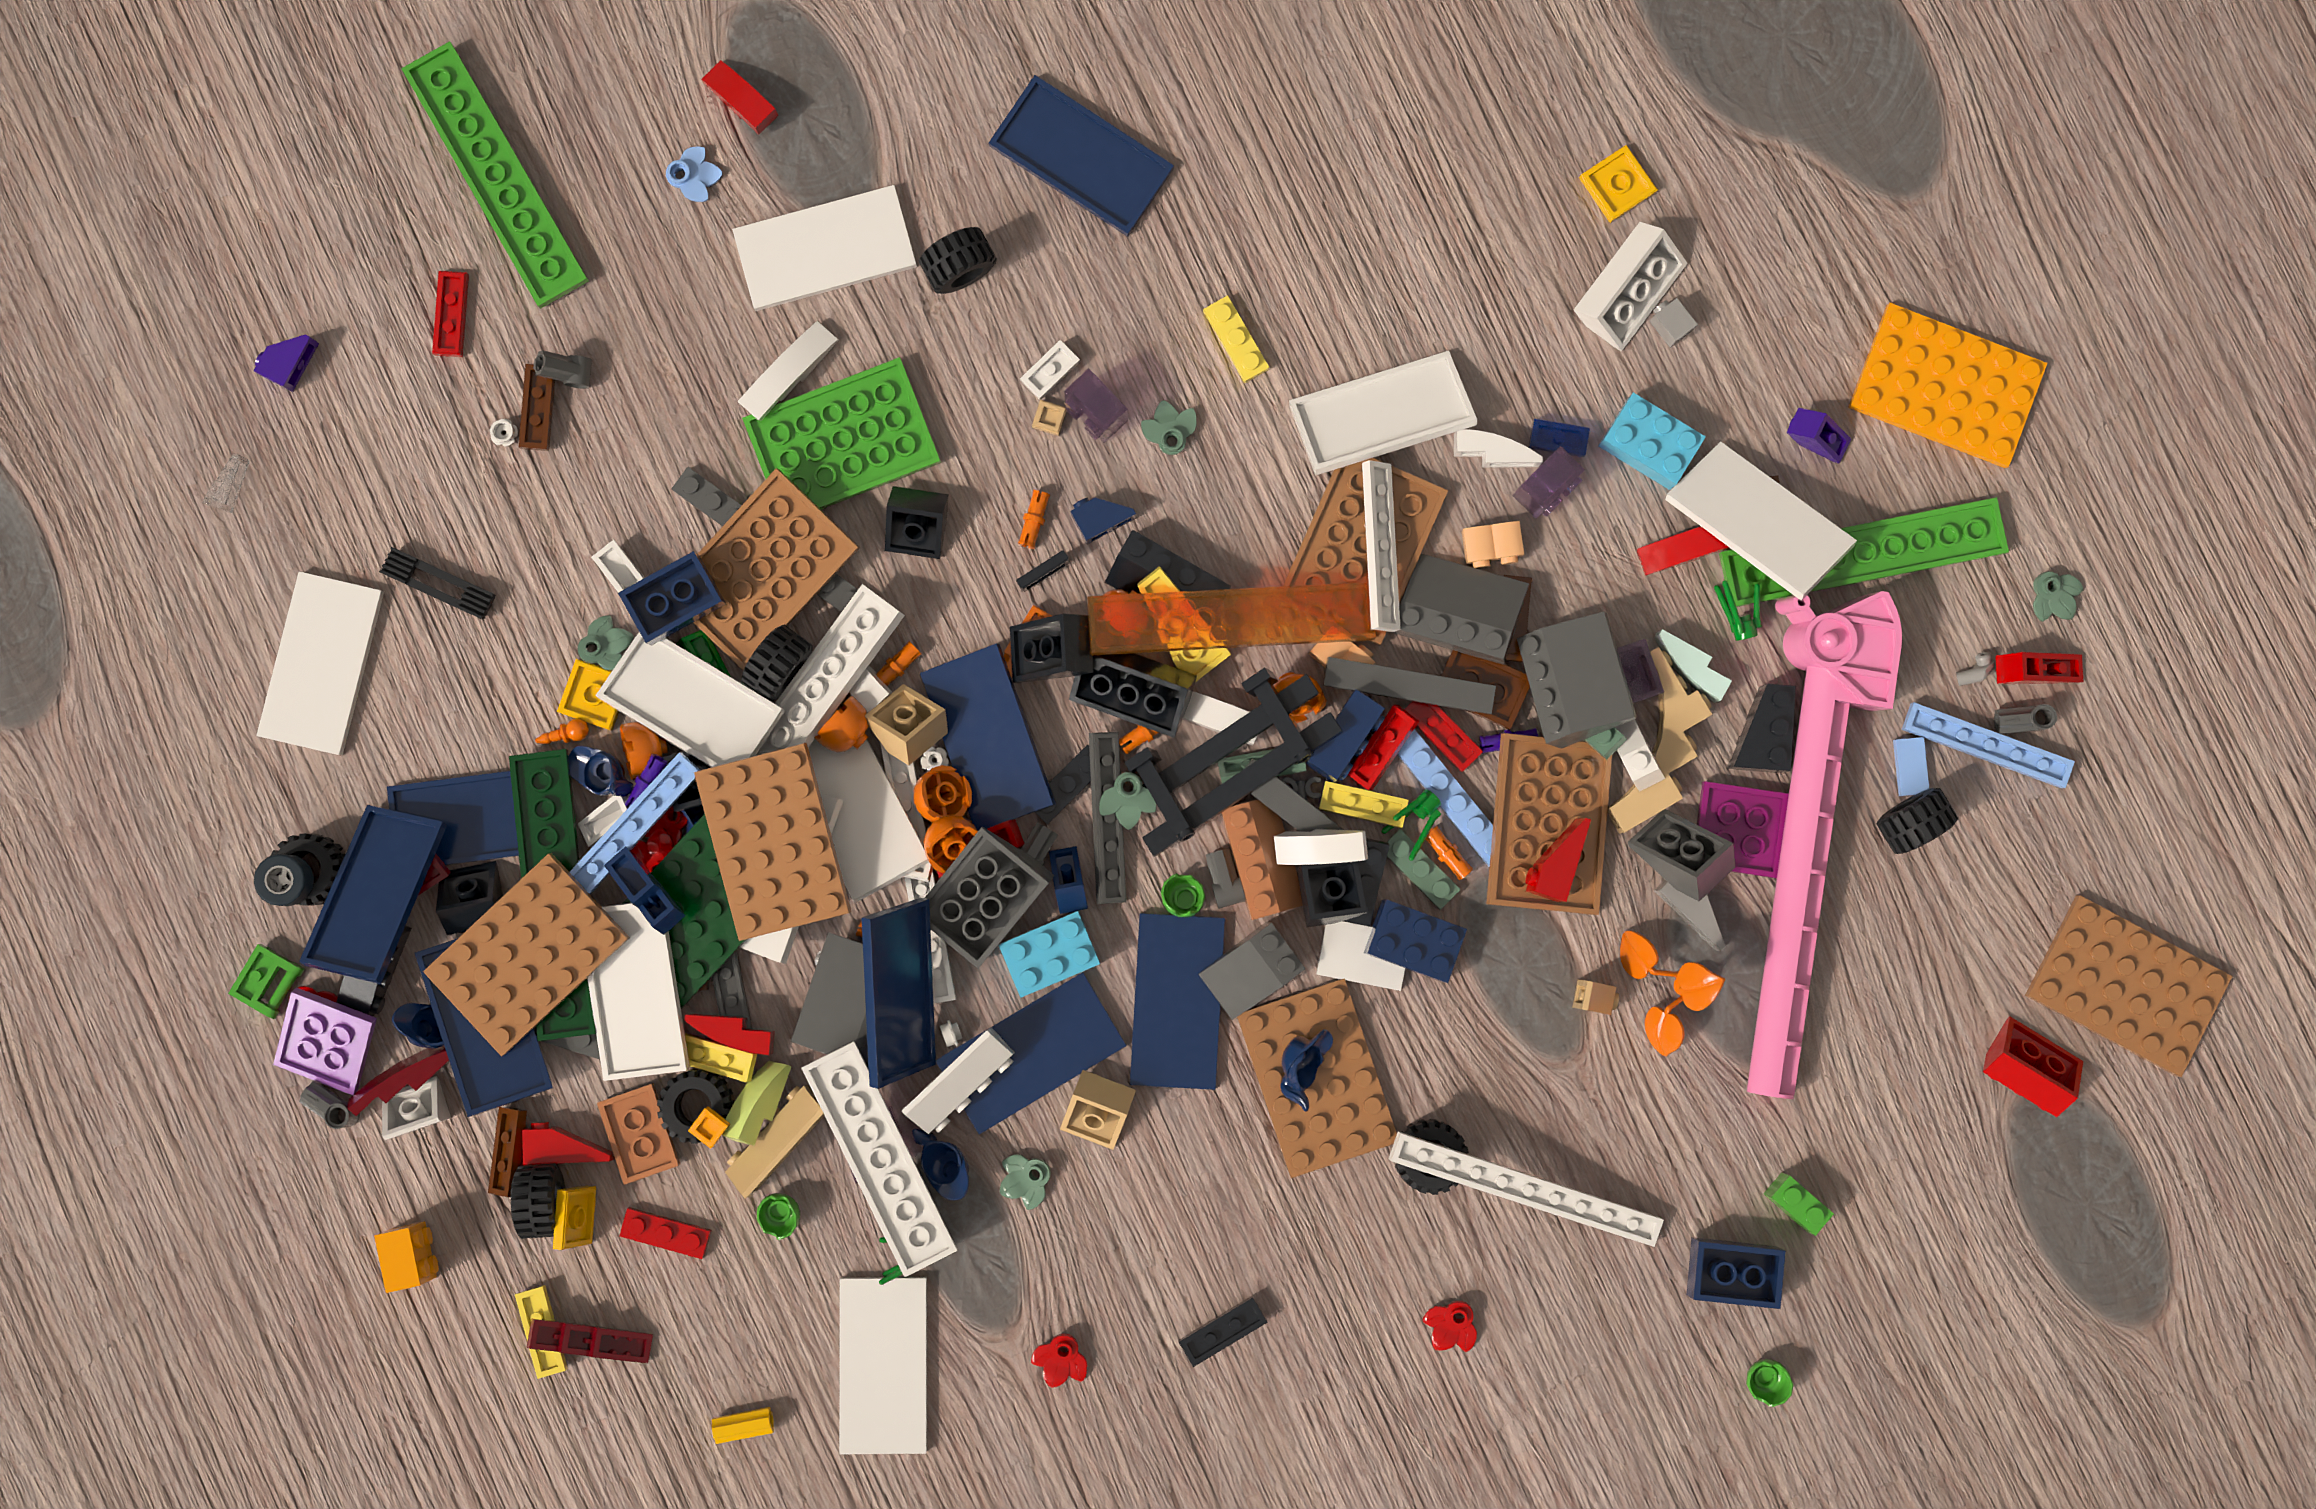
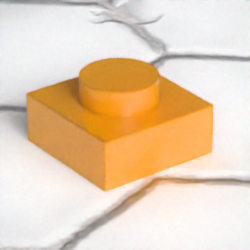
(709, 1127)

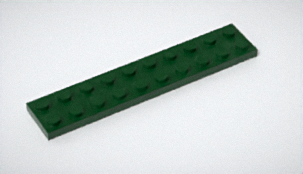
(547, 826)

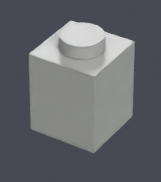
(1672, 321)

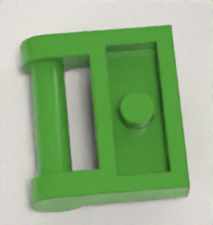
(258, 976)

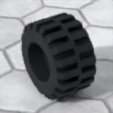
(957, 260)
(776, 662)
(1917, 821)
(328, 856)
(672, 1096)
(1431, 1130)
(534, 1199)

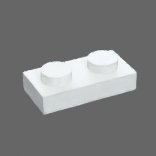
(1050, 370)

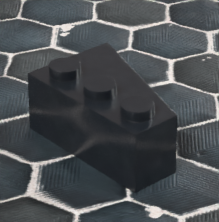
(1768, 732)
(367, 995)

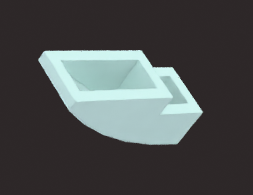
(1692, 666)

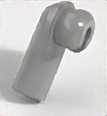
(1979, 671)

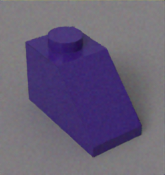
(286, 361)
(1818, 434)

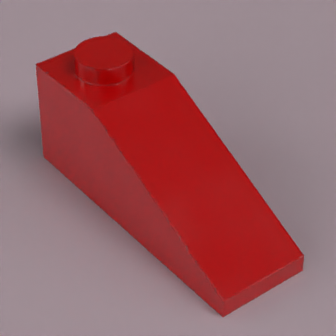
(2039, 668)
(1556, 867)
(556, 1145)

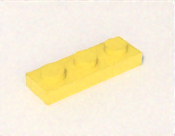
(1236, 339)
(1362, 804)
(720, 1058)
(536, 1304)

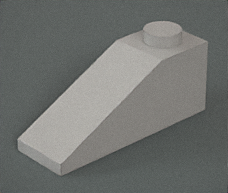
(1695, 913)

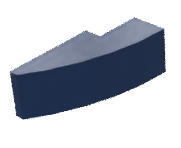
(644, 891)

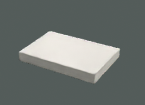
(1344, 957)

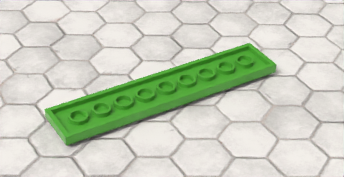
(495, 175)
(1890, 549)

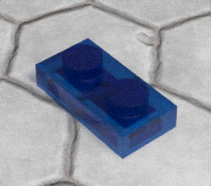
(1551, 435)

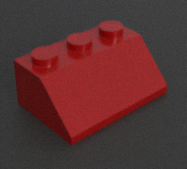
(2034, 1067)

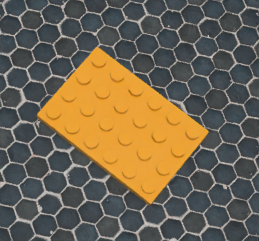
(1947, 385)

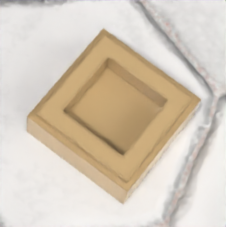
(1049, 417)

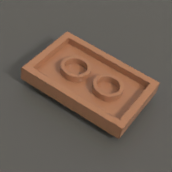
(637, 1134)

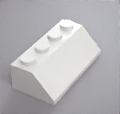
(1631, 285)
(958, 1081)

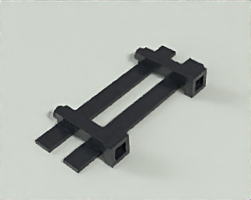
(1275, 711)

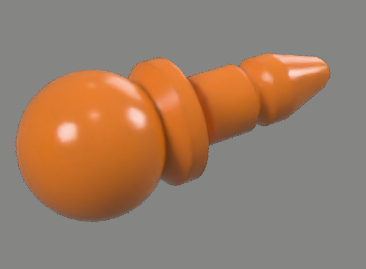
(575, 730)

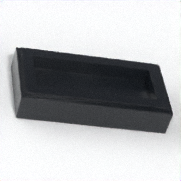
(1043, 571)

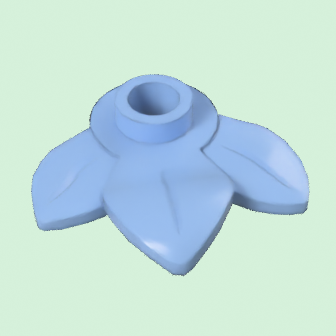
(697, 176)

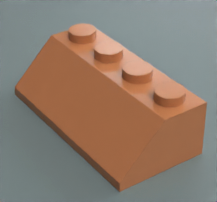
(1266, 885)

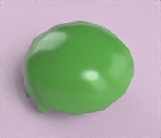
(1182, 895)
(778, 1215)
(1769, 1382)

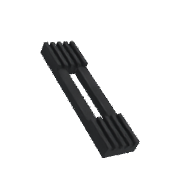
(402, 567)

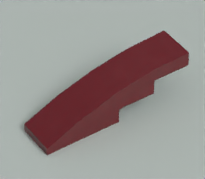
(411, 1071)
(589, 1341)

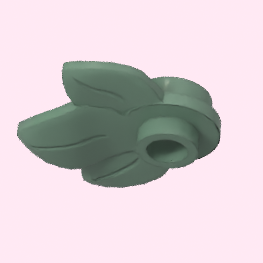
(1169, 424)
(2059, 598)
(609, 643)
(1127, 804)
(1021, 1181)

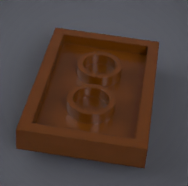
(1509, 683)

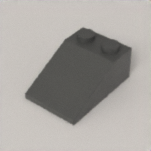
(1684, 853)
(1251, 970)

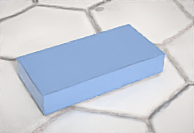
(1911, 766)

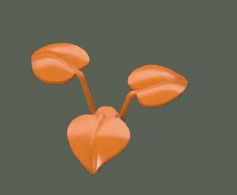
(1693, 983)

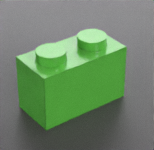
(1798, 1203)

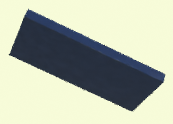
(1081, 155)
(989, 737)
(473, 808)
(373, 894)
(898, 992)
(1173, 1006)
(1051, 1046)
(479, 1070)

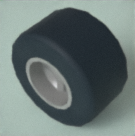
(272, 877)

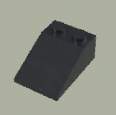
(1051, 648)

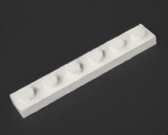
(1381, 546)

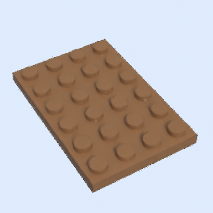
(1336, 539)
(769, 564)
(1535, 802)
(772, 842)
(526, 954)
(2128, 986)
(1346, 1098)

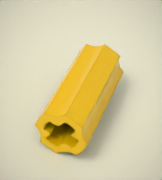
(742, 1425)

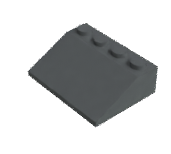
(1461, 608)
(1576, 679)
(984, 895)
(835, 1000)

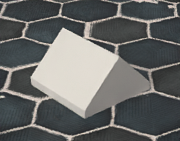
(414, 1109)

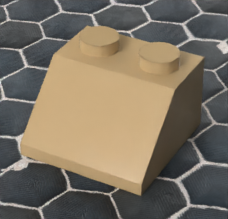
(907, 724)
(1098, 1109)

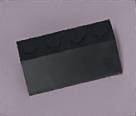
(1142, 556)
(1136, 691)

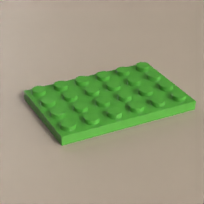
(846, 435)

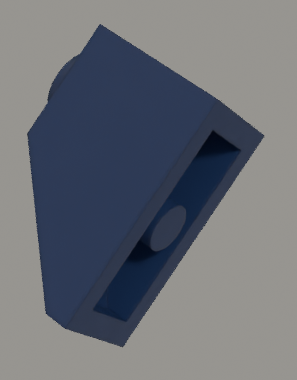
(1099, 517)
(1068, 880)

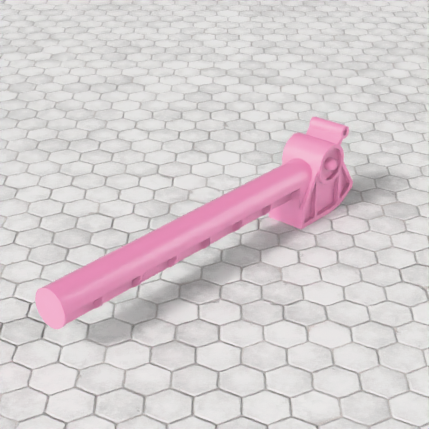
(1848, 664)

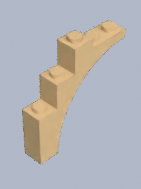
(1670, 750)

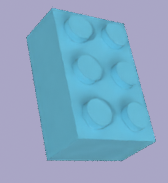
(1651, 441)
(1049, 954)

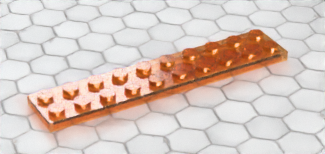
(1229, 618)

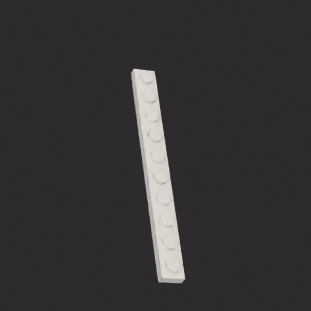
(903, 782)
(1525, 1189)

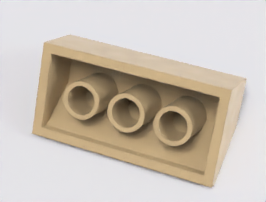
(775, 1142)

